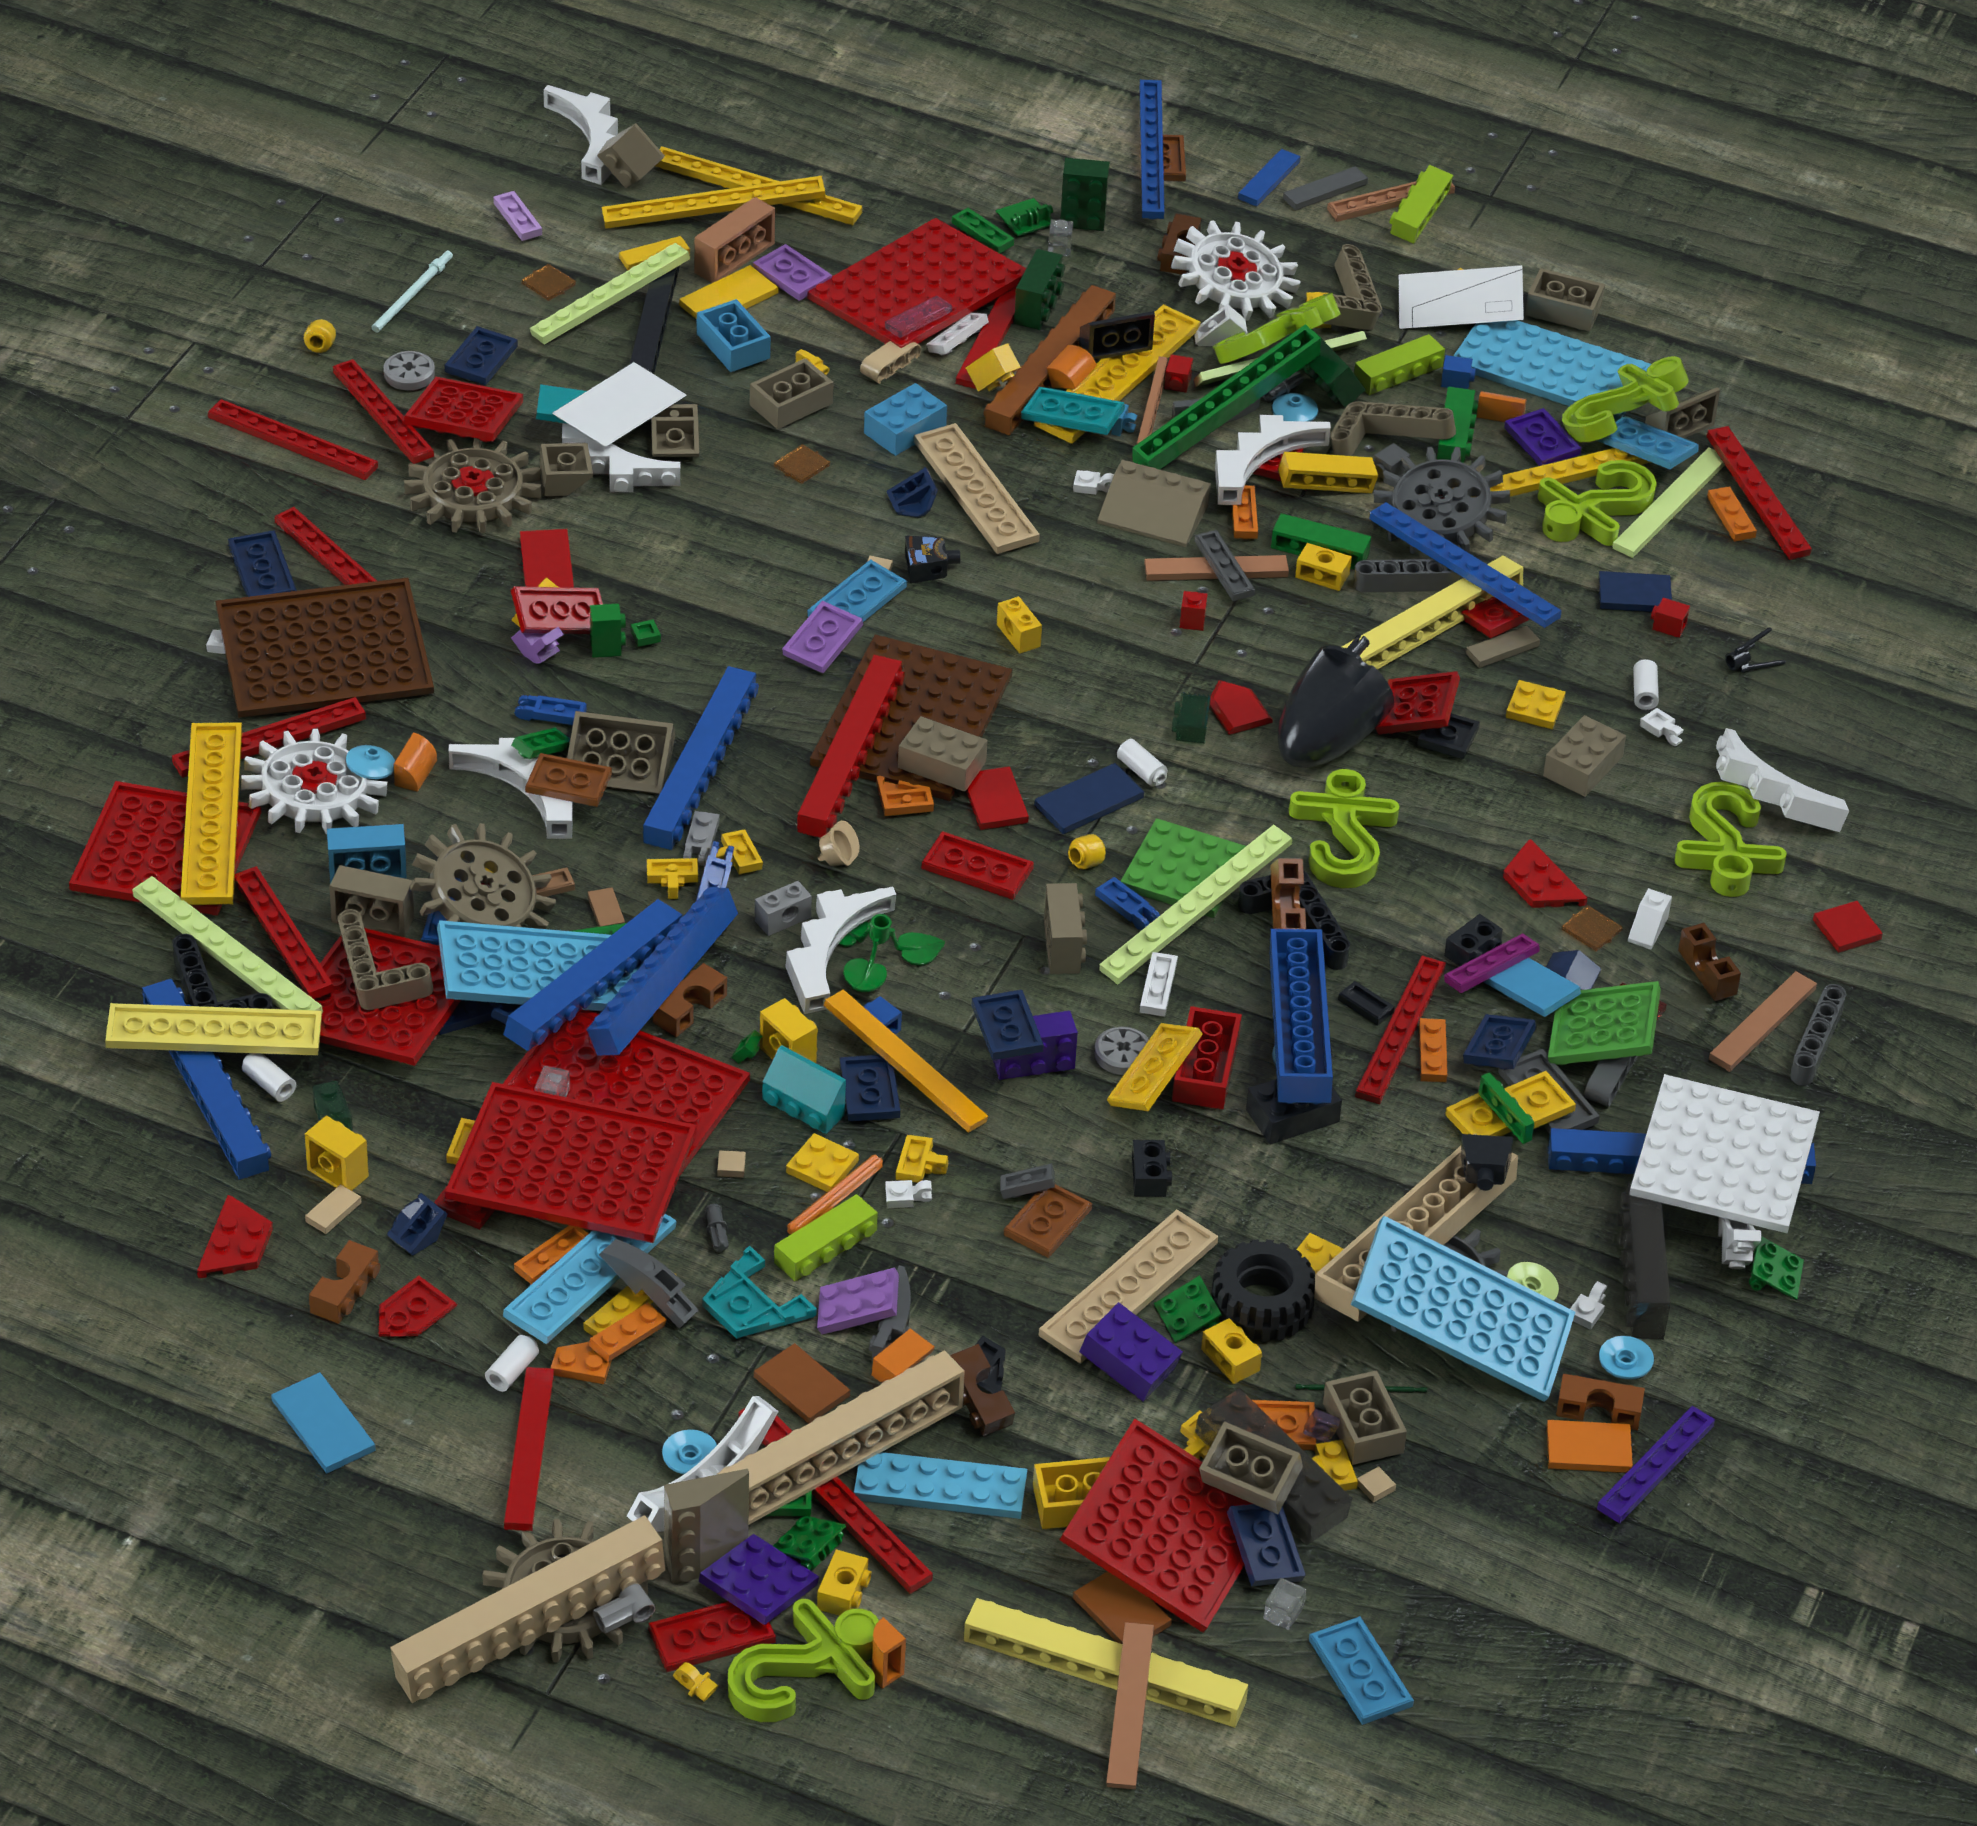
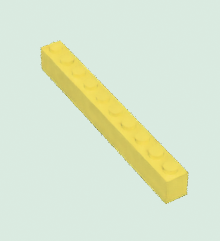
(1429, 617)
(1099, 1661)

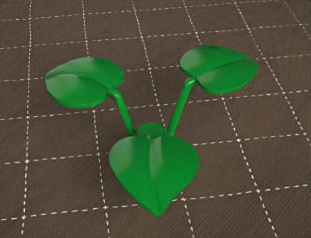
(869, 976)

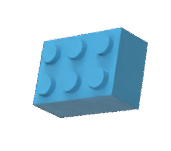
(733, 335)
(902, 417)
(368, 849)

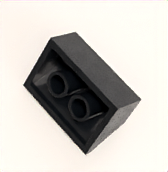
(1118, 335)

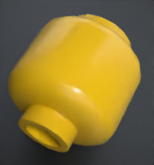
(319, 336)
(1087, 851)

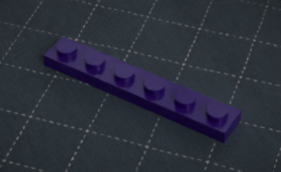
(1655, 1464)

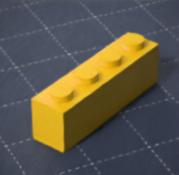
(1327, 472)

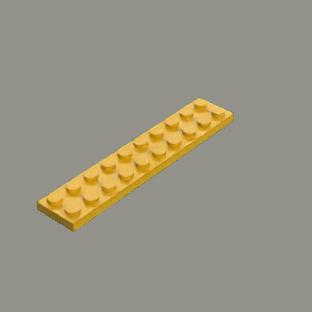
(1121, 374)
(211, 813)

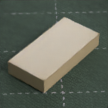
(333, 1209)

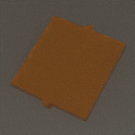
(548, 282)
(802, 464)
(1592, 928)

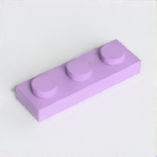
(517, 215)

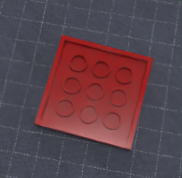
(463, 409)

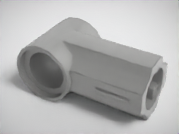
(631, 1605)

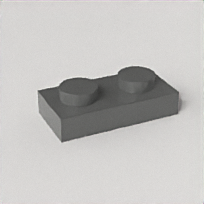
(1027, 1181)

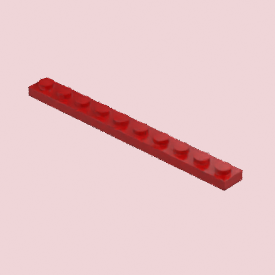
(863, 1524)

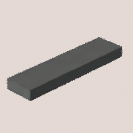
(1325, 188)
(1224, 565)

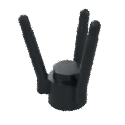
(1740, 656)

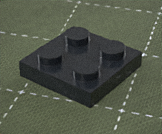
(1453, 739)

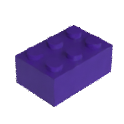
(1059, 1049)
(1130, 1351)

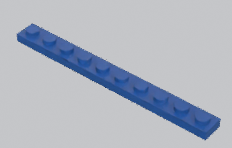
(1151, 149)
(1465, 565)

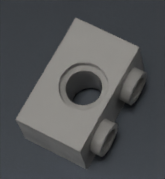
(783, 908)

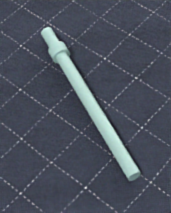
(435, 268)

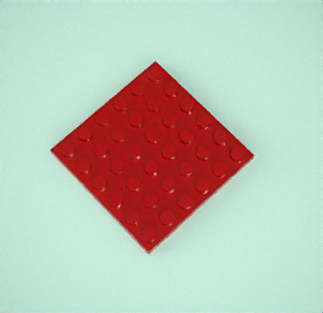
(142, 838)
(390, 1032)
(1160, 1527)

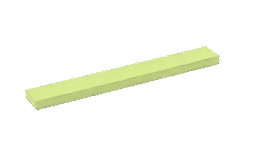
(1228, 371)
(1669, 503)

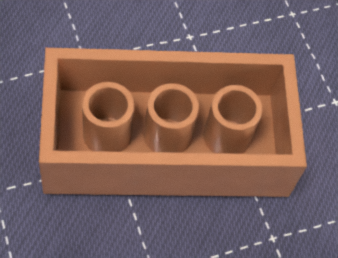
(734, 240)

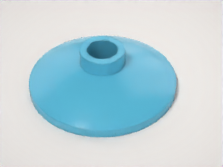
(1295, 407)
(370, 762)
(1626, 1357)
(686, 1449)

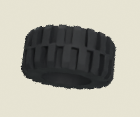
(1265, 1265)

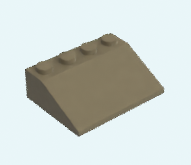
(1154, 503)
(632, 747)
(704, 1521)

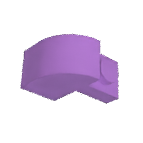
(538, 646)

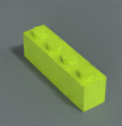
(1420, 204)
(1399, 364)
(825, 1237)

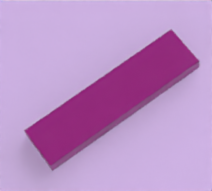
(1491, 963)

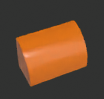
(1070, 367)
(1500, 407)
(414, 763)
(900, 1355)
(887, 1653)

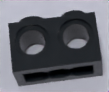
(1473, 940)
(1150, 1168)

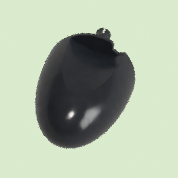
(1332, 706)

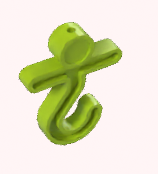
(1287, 322)
(1593, 415)
(1591, 510)
(1345, 811)
(1726, 853)
(828, 1650)

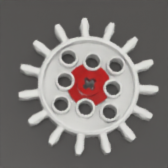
(1235, 270)
(309, 782)

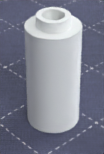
(1646, 684)
(1142, 762)
(268, 1076)
(512, 1362)

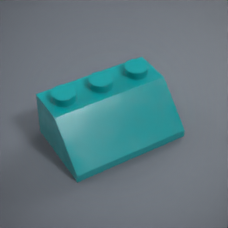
(804, 1090)

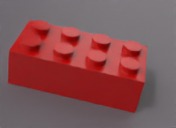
(1208, 1068)

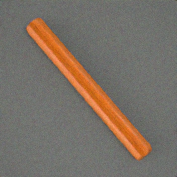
(837, 1193)

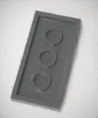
(1538, 1062)

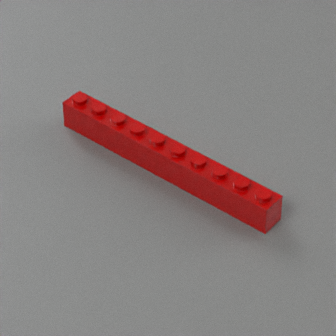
(850, 746)

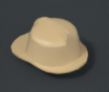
(839, 845)

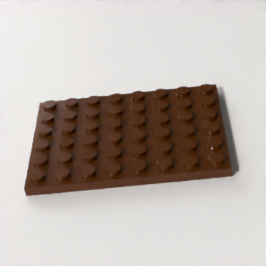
(323, 647)
(935, 686)

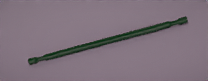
(1388, 1388)

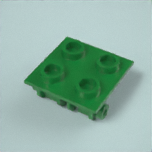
(1026, 216)
(1776, 1268)
(1188, 1309)
(811, 1540)

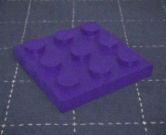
(758, 1579)

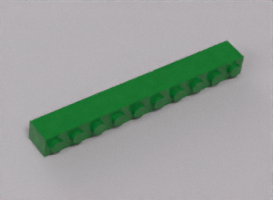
(1228, 399)

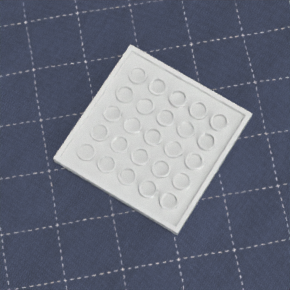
(1725, 1153)

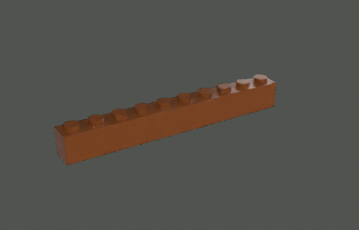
(1005, 410)

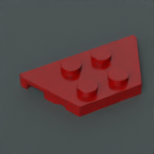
(1540, 879)
(236, 1240)

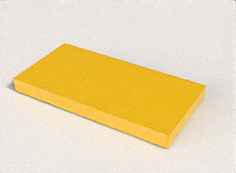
(744, 285)
(1154, 1067)

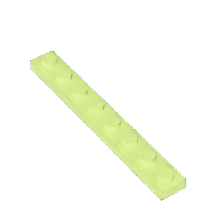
(609, 293)

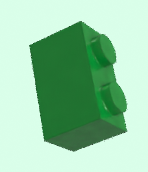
(606, 631)

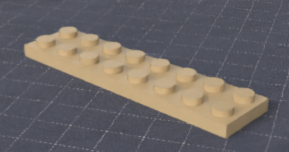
(976, 488)
(1131, 1280)

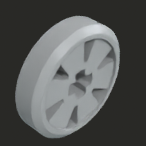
(409, 370)
(1107, 1047)

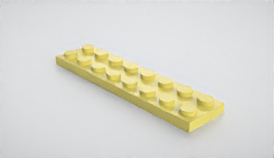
(213, 1029)

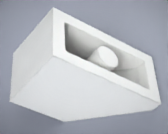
(1220, 326)
(1650, 919)

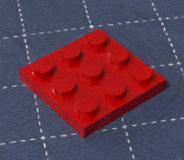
(1420, 702)

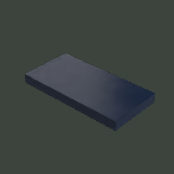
(261, 564)
(1089, 798)

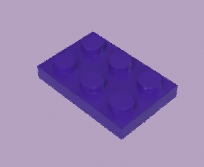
(1542, 437)

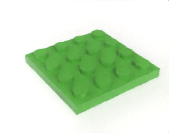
(1176, 861)
(1605, 1024)

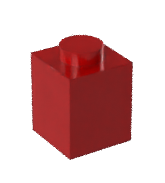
(1178, 373)
(1193, 610)
(1670, 617)

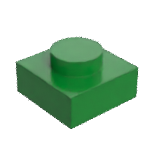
(645, 633)
(747, 1047)

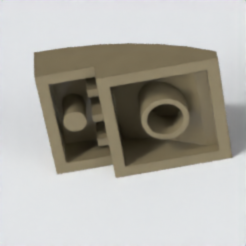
(676, 431)

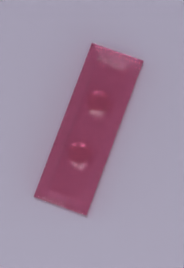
(918, 316)

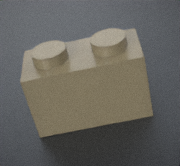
(630, 155)
(564, 467)

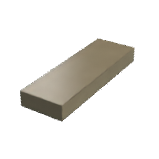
(1502, 646)

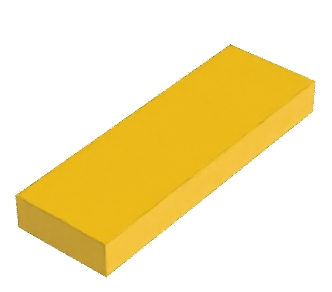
(639, 254)

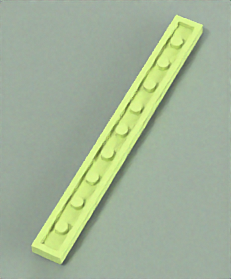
(1195, 904)
(223, 947)

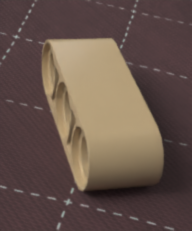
(888, 359)

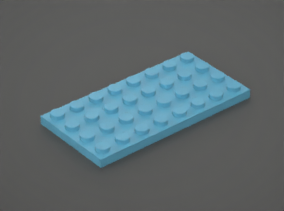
(1543, 361)
(512, 961)
(1463, 1308)

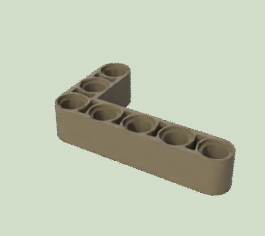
(1360, 305)
(1389, 420)
(383, 987)

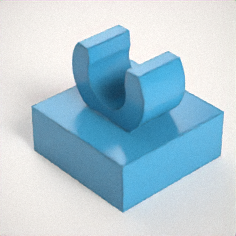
(1124, 422)

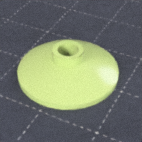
(1535, 1278)

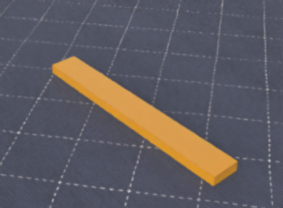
(906, 1061)

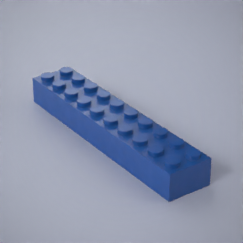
(1300, 1016)

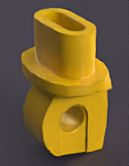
(816, 361)
(697, 1683)

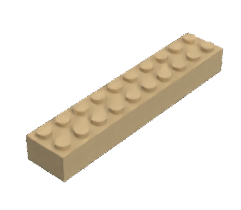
(1434, 1208)
(851, 1434)
(527, 1609)

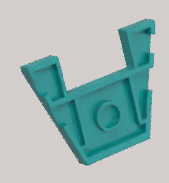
(744, 1307)

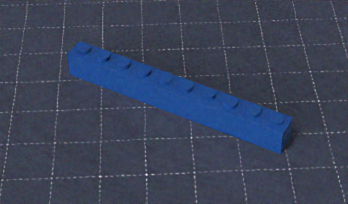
(700, 758)
(662, 971)
(590, 976)
(215, 1095)
(1612, 1152)

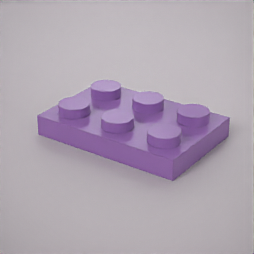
(791, 271)
(822, 636)
(858, 1301)

